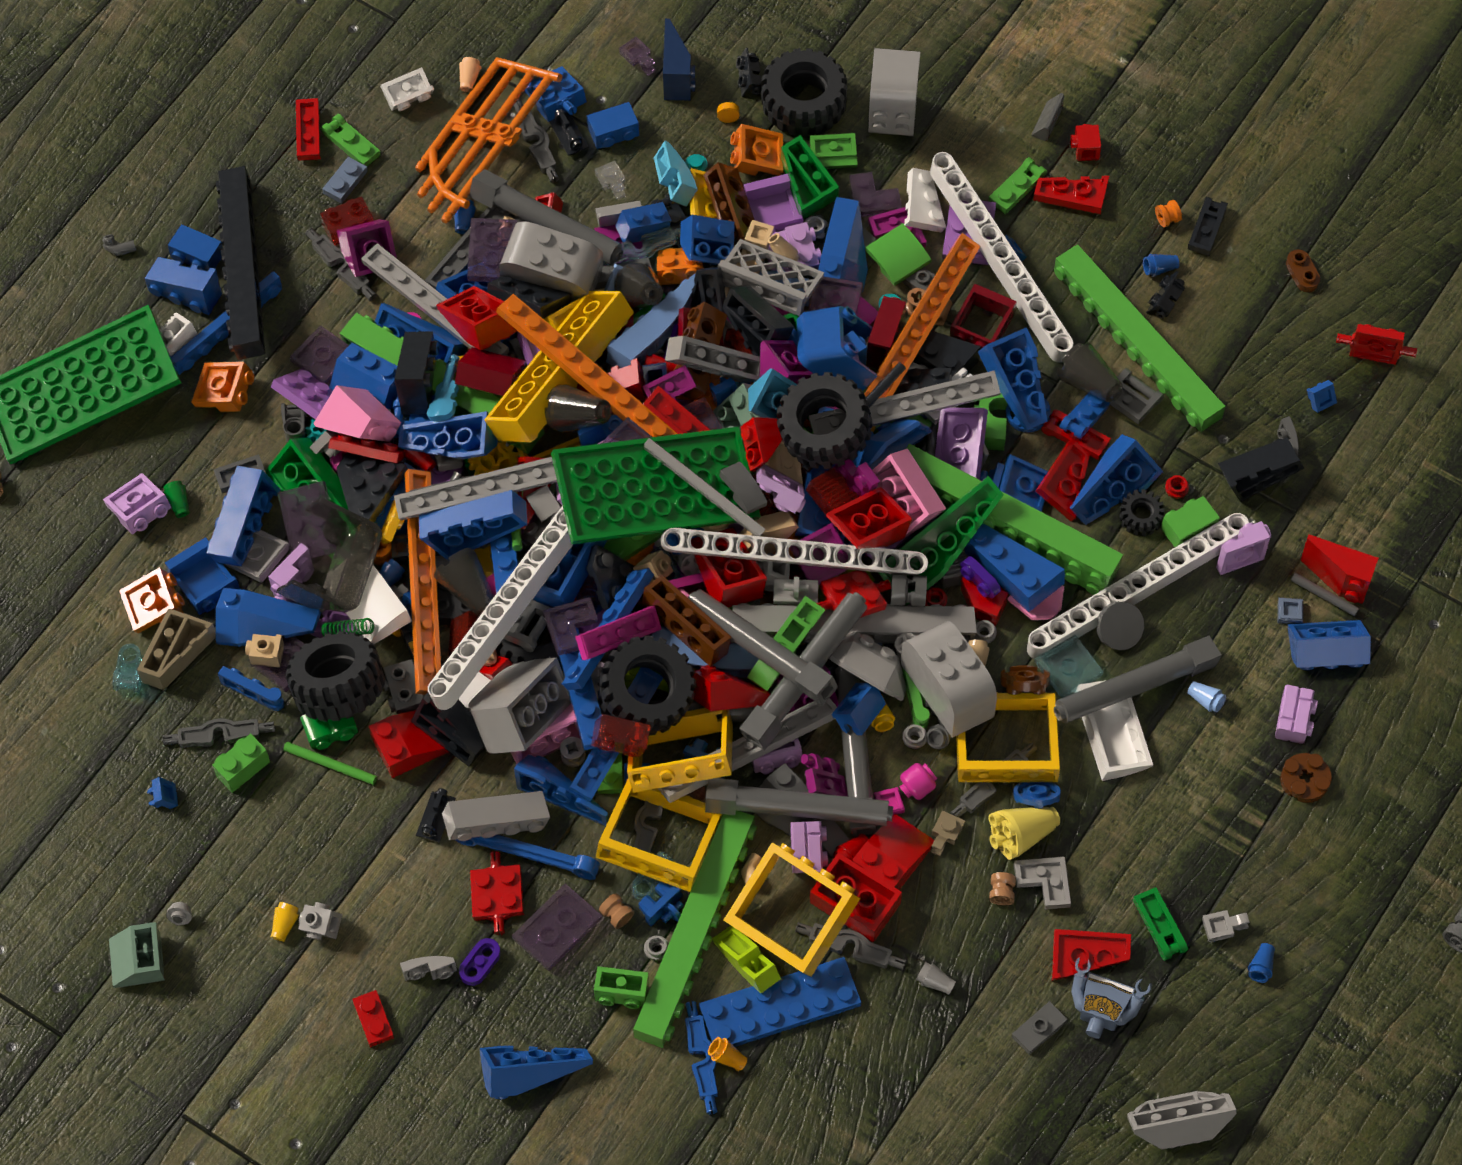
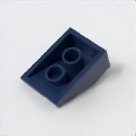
(677, 69)

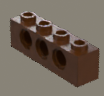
(729, 198)
(707, 325)
(687, 621)

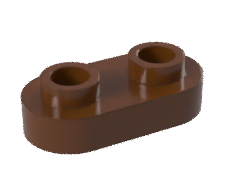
(1301, 269)

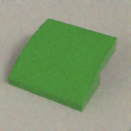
(898, 254)

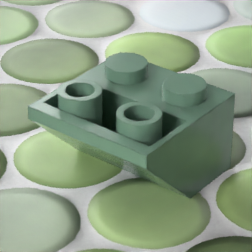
(735, 409)
(136, 955)

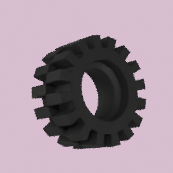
(1141, 500)

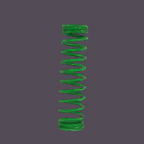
(363, 631)

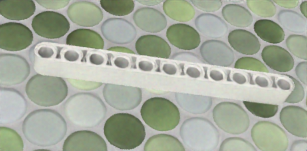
(1001, 266)
(782, 556)
(1143, 576)
(507, 603)

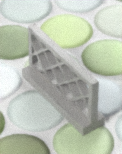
(777, 294)

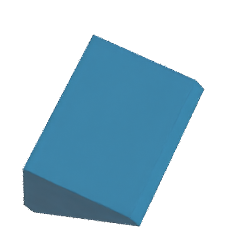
(767, 392)

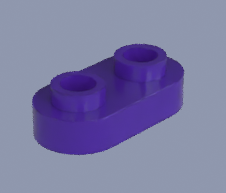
(985, 582)
(478, 962)

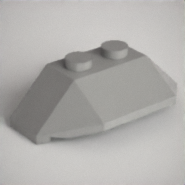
(871, 663)
(1182, 1118)

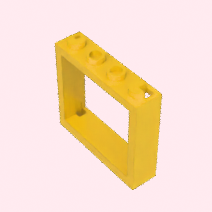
(689, 770)
(1014, 770)
(650, 864)
(829, 931)

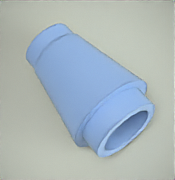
(1207, 696)

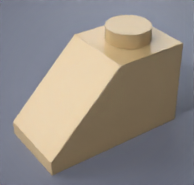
(776, 526)

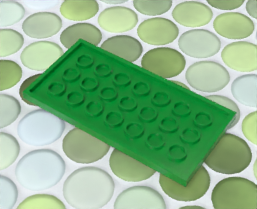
(83, 383)
(628, 492)

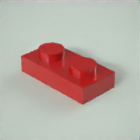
(373, 1018)

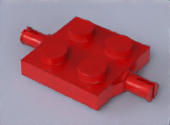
(1376, 344)
(855, 581)
(497, 893)

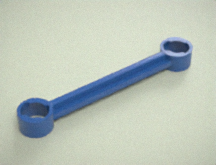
(581, 865)

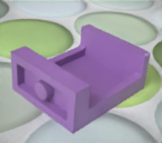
(773, 202)

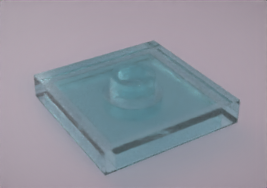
(1069, 666)

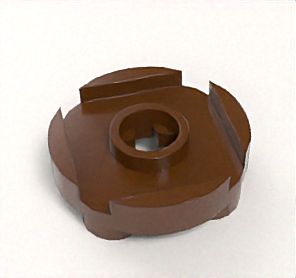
(1025, 679)
(1313, 766)

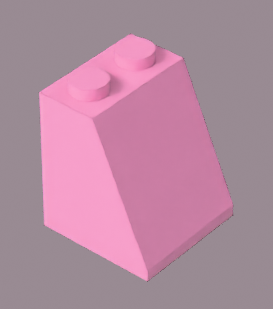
(358, 415)

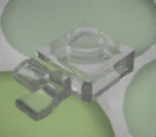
(611, 177)

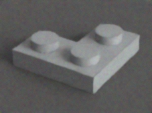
(1049, 874)

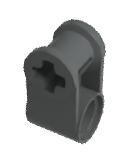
(293, 420)

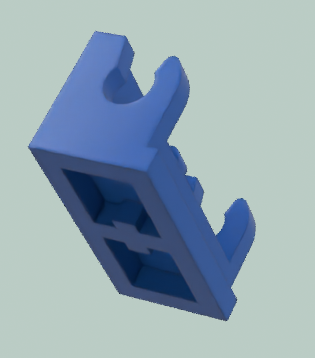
(859, 708)

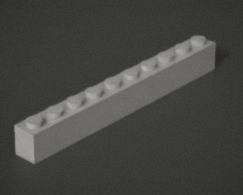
(880, 626)

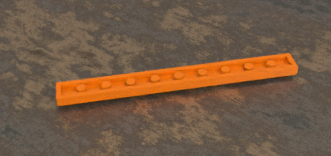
(927, 311)
(580, 366)
(423, 595)

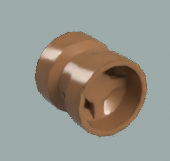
(1002, 888)
(616, 911)

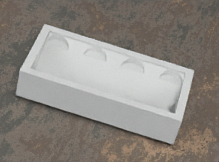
(381, 606)
(1116, 739)

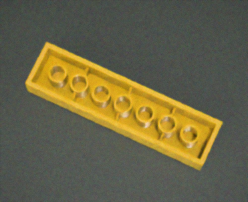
(589, 328)

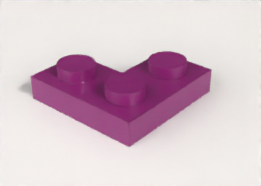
(887, 221)
(673, 383)
(858, 479)

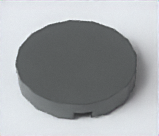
(1120, 625)

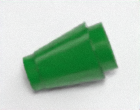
(177, 498)

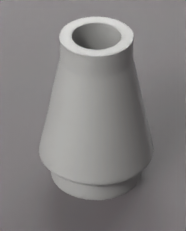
(935, 978)

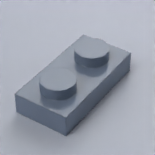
(344, 180)

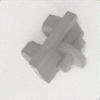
(794, 590)

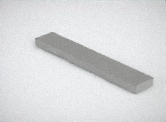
(703, 488)

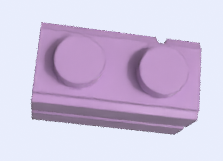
(1295, 713)
(807, 841)

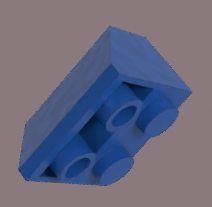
(706, 239)

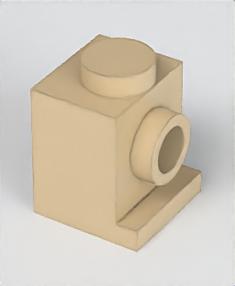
(657, 563)
(270, 650)

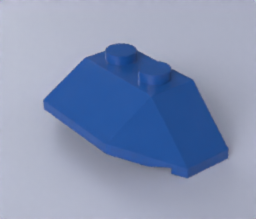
(891, 439)

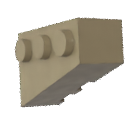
(174, 647)

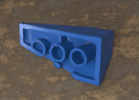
(844, 244)
(402, 322)
(1017, 376)
(456, 437)
(1119, 472)
(249, 613)
(538, 774)
(515, 1072)

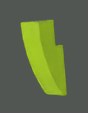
(747, 958)

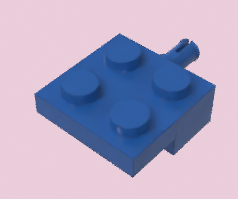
(562, 95)

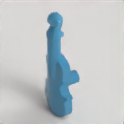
(444, 404)

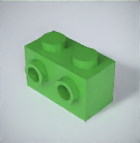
(1189, 520)
(240, 762)
(621, 987)

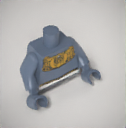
(1105, 1001)

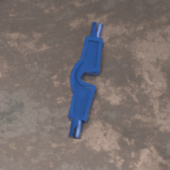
(702, 1070)

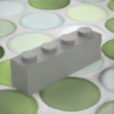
(496, 815)

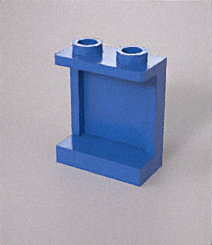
(200, 576)

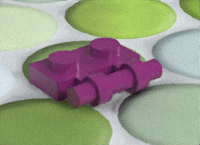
(823, 775)

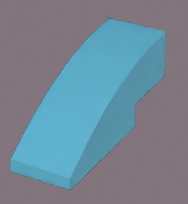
(674, 174)

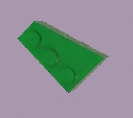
(809, 180)

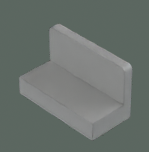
(609, 214)

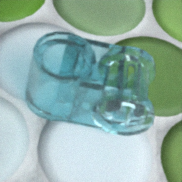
(126, 672)

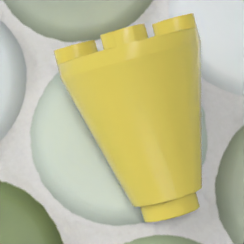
(1021, 828)

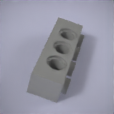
(713, 359)

